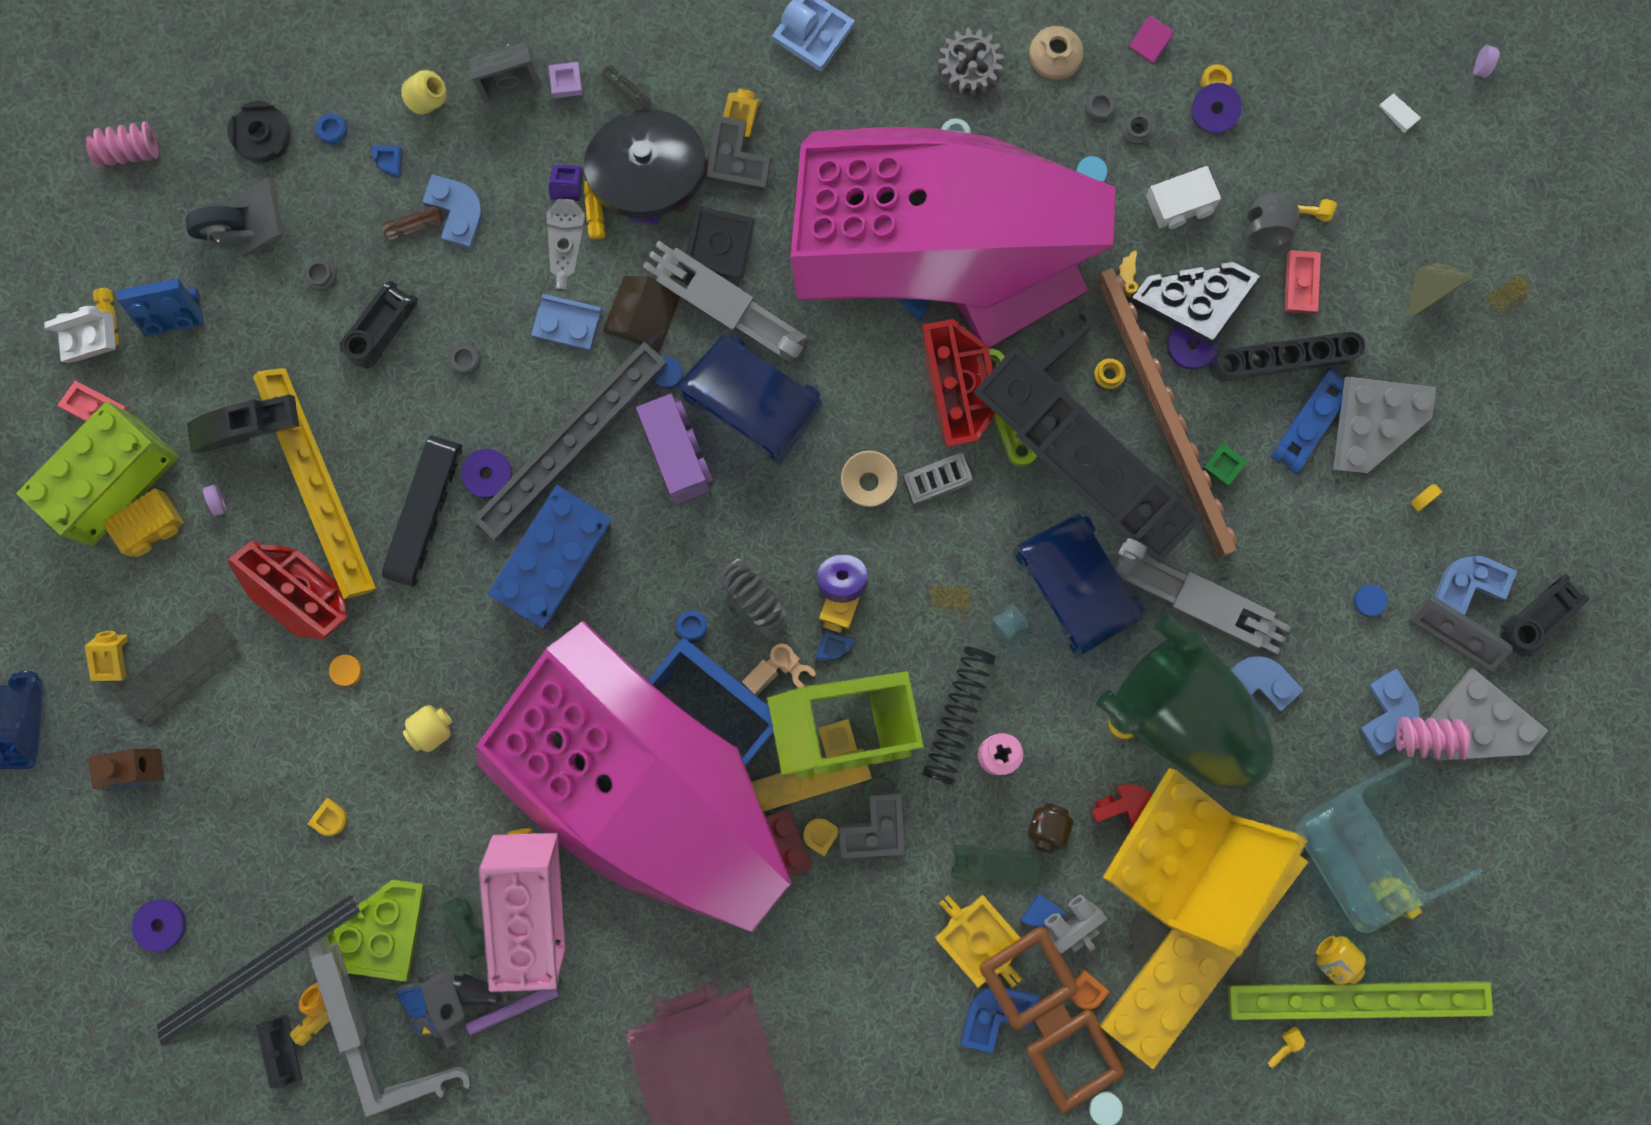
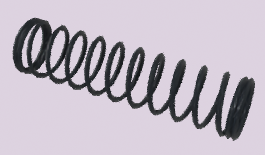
(988, 659)

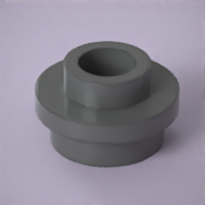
(1137, 120)

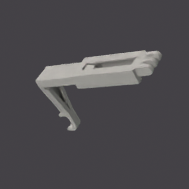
(725, 302)
(1200, 599)
(351, 1032)

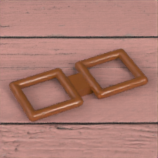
(1052, 1019)

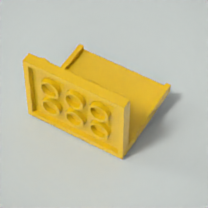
(1202, 865)

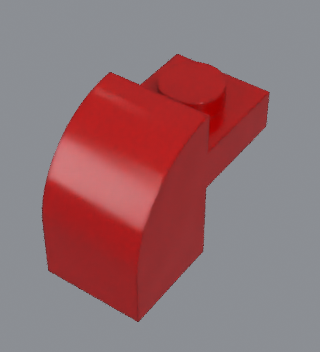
(1131, 801)

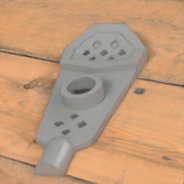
(564, 230)

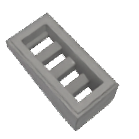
(958, 459)

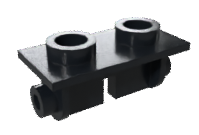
(279, 1052)

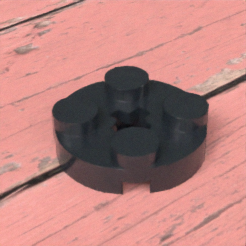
(264, 148)

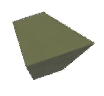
(1434, 284)

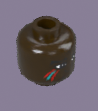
(1050, 828)

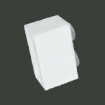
(1183, 198)

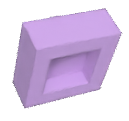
(565, 80)

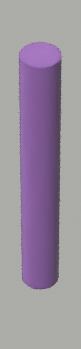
(511, 1010)

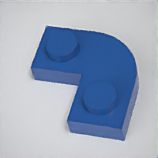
(985, 1016)

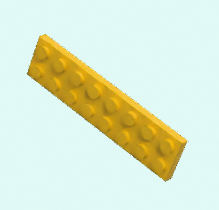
(1173, 989)

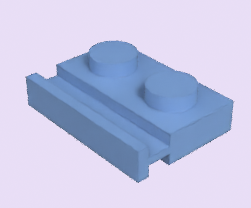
(566, 322)

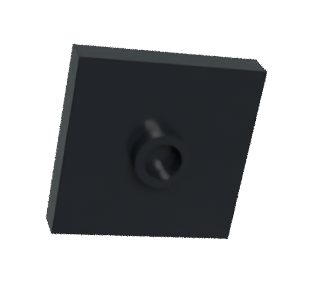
(721, 240)

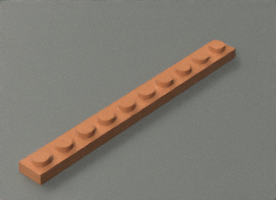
(1171, 423)

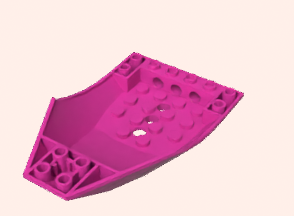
(984, 233)
(680, 798)

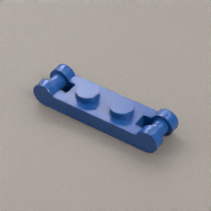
(1310, 422)

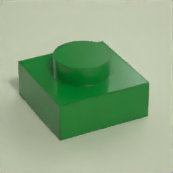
(1224, 465)

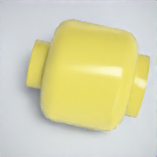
(424, 92)
(427, 728)

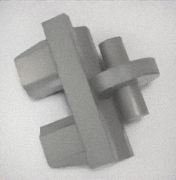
(1077, 930)

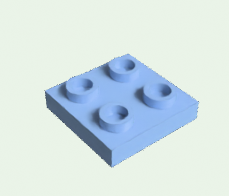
(813, 31)

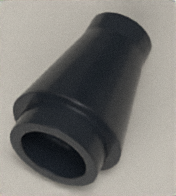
(473, 991)

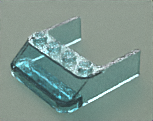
(1361, 860)

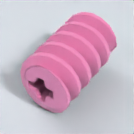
(123, 146)
(1433, 735)
(1011, 760)

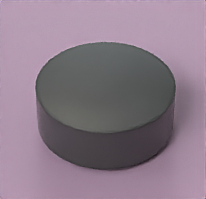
(1100, 106)
(464, 359)

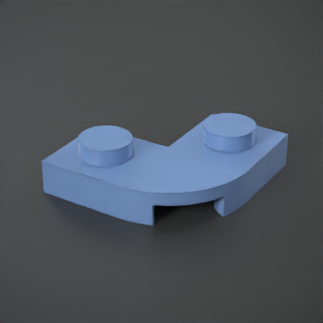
(463, 207)
(1474, 574)
(1269, 679)
(1397, 702)

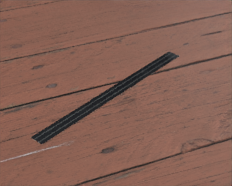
(258, 968)

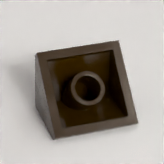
(642, 311)

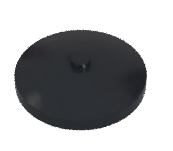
(645, 163)

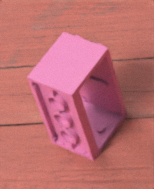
(523, 912)

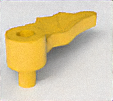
(1128, 272)

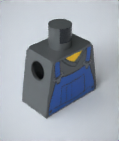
(432, 1006)

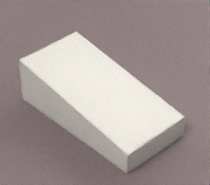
(1399, 112)

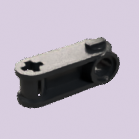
(378, 325)
(1543, 616)

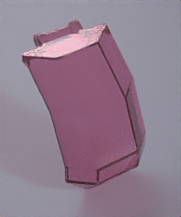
(707, 1063)

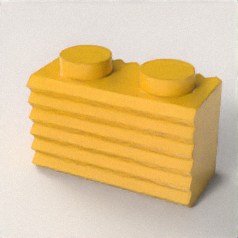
(143, 523)

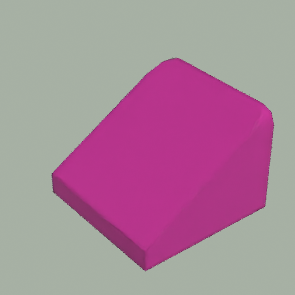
(1151, 39)

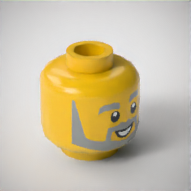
(1340, 960)

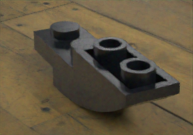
(242, 421)

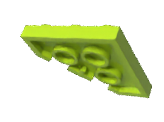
(384, 933)

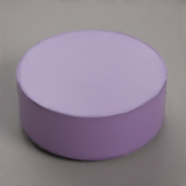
(1486, 61)
(214, 500)

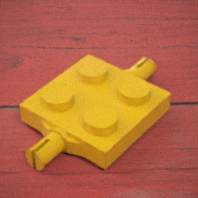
(975, 936)

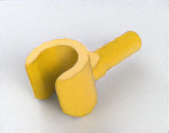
(1324, 212)
(1294, 1043)

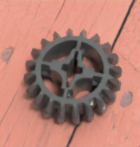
(753, 597)

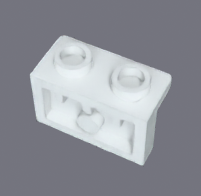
(83, 333)

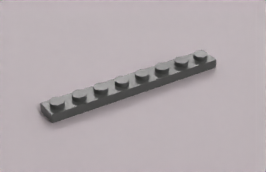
(570, 441)

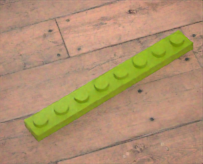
(1360, 1000)

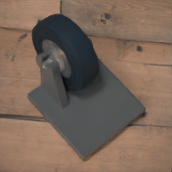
(249, 220)

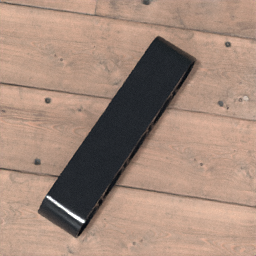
(1299, 349)
(420, 510)

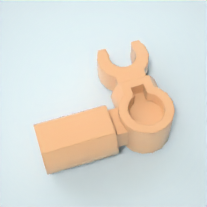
(764, 673)

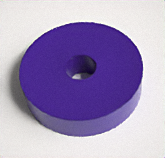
(1229, 102)
(1186, 357)
(474, 466)
(842, 590)
(144, 925)

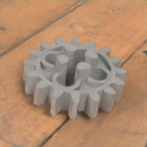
(953, 63)

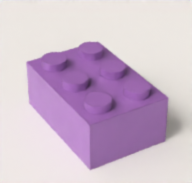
(675, 448)

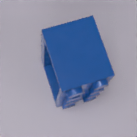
(550, 556)
(686, 649)

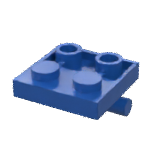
(161, 306)

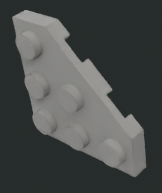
(1377, 420)
(1494, 720)

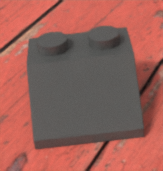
(504, 71)

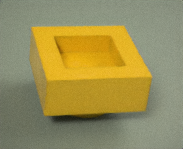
(837, 738)

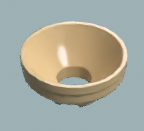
(1051, 64)
(873, 463)

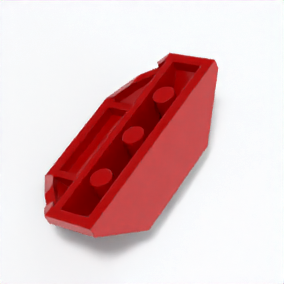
(955, 369)
(290, 589)

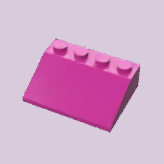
(1024, 308)

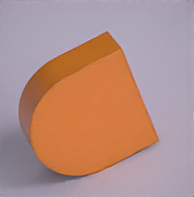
(1090, 992)

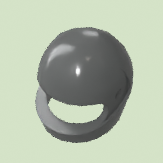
(1277, 211)

